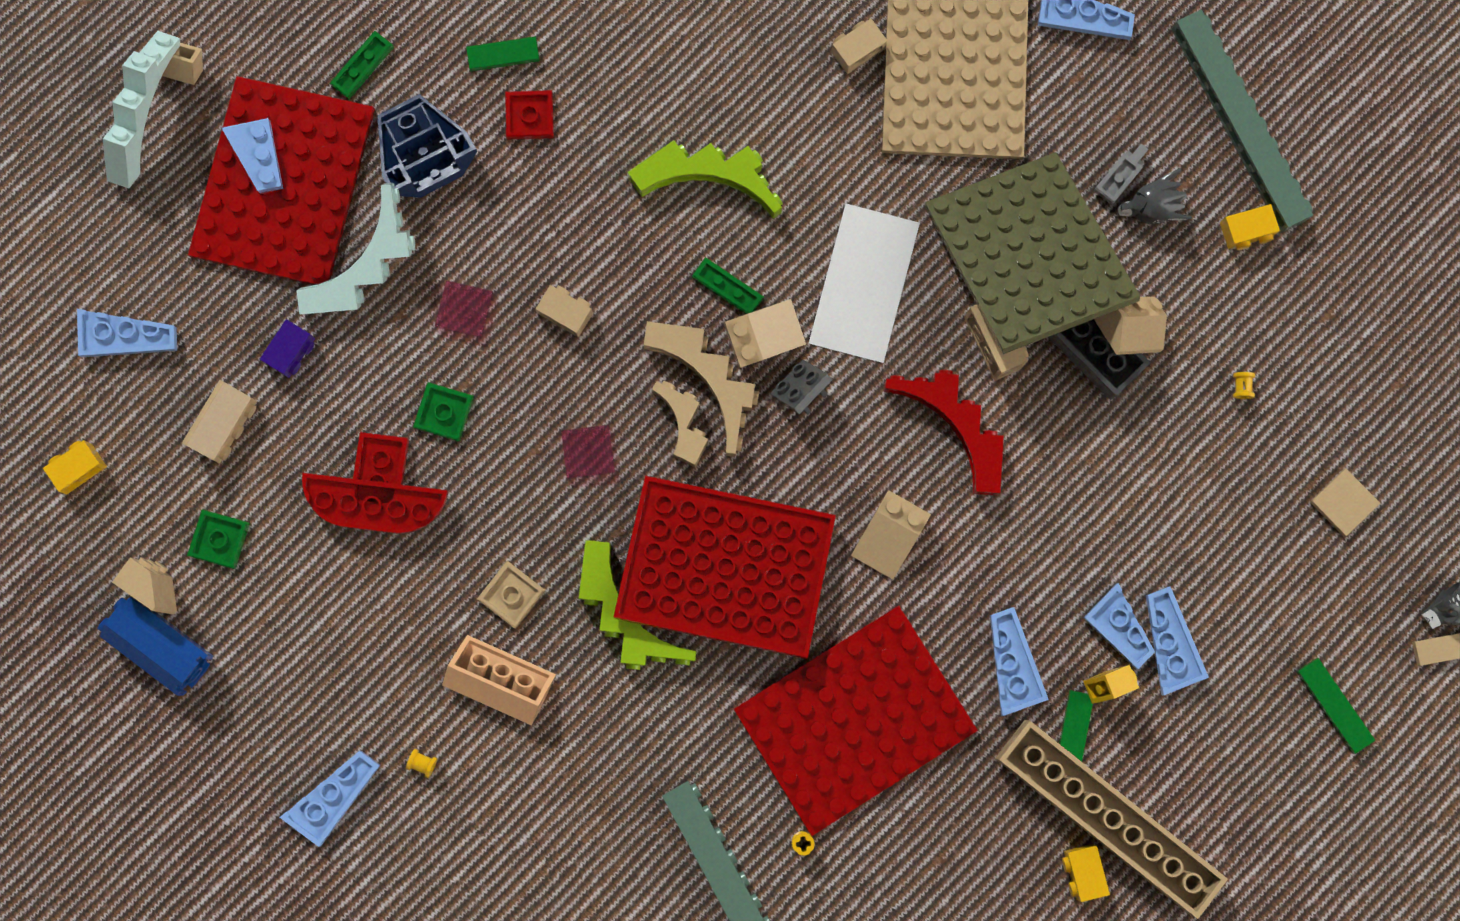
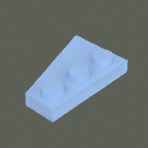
(257, 152)
(1119, 627)

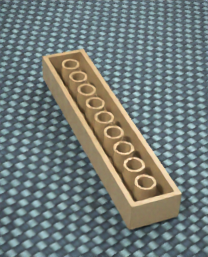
(1111, 819)

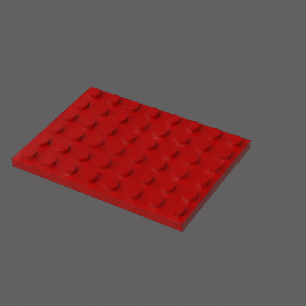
(295, 228)
(725, 567)
(855, 720)

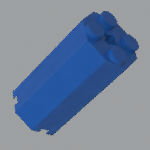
(155, 645)

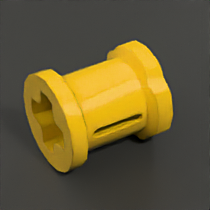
(1240, 393)
(421, 763)
(808, 848)

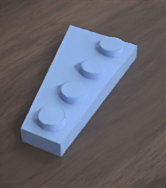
(1086, 17)
(114, 335)
(1173, 645)
(1015, 668)
(325, 806)

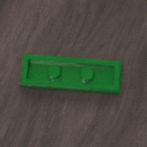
(503, 54)
(361, 65)
(727, 286)

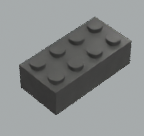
(1096, 358)

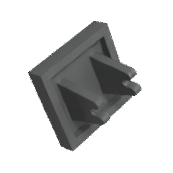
(801, 387)

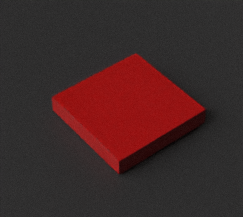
(529, 114)

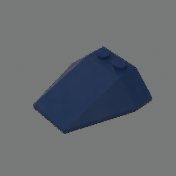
(422, 147)

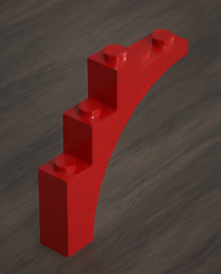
(964, 418)

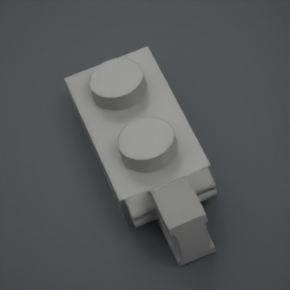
(1121, 175)

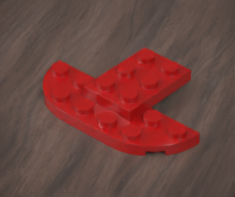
(376, 493)

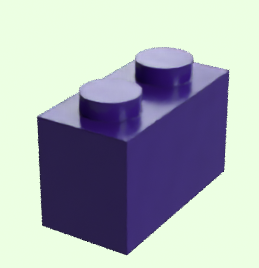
(288, 349)

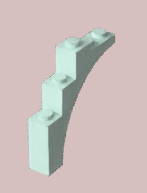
(130, 108)
(387, 242)

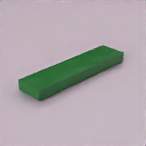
(1335, 705)
(1076, 723)

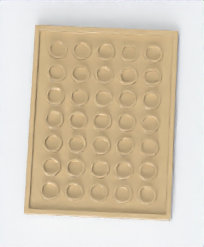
(955, 78)

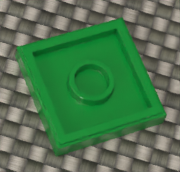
(443, 412)
(218, 539)

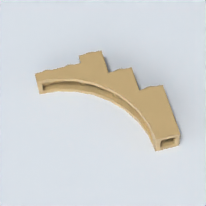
(686, 346)

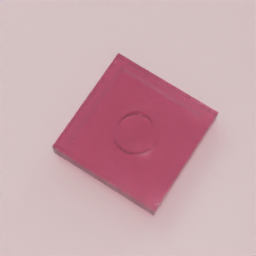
(464, 309)
(588, 451)

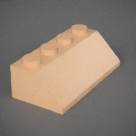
(498, 679)

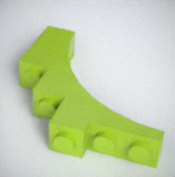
(740, 172)
(599, 586)

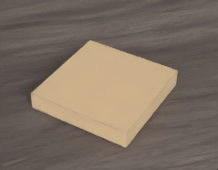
(1345, 502)
(511, 594)

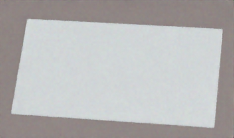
(864, 283)

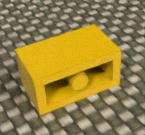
(1249, 227)
(74, 466)
(1111, 684)
(1085, 873)

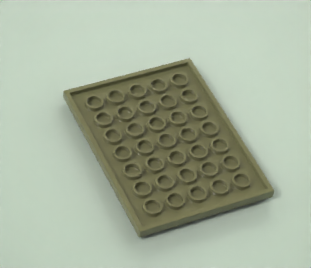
(1031, 253)

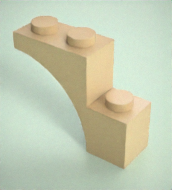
(684, 407)

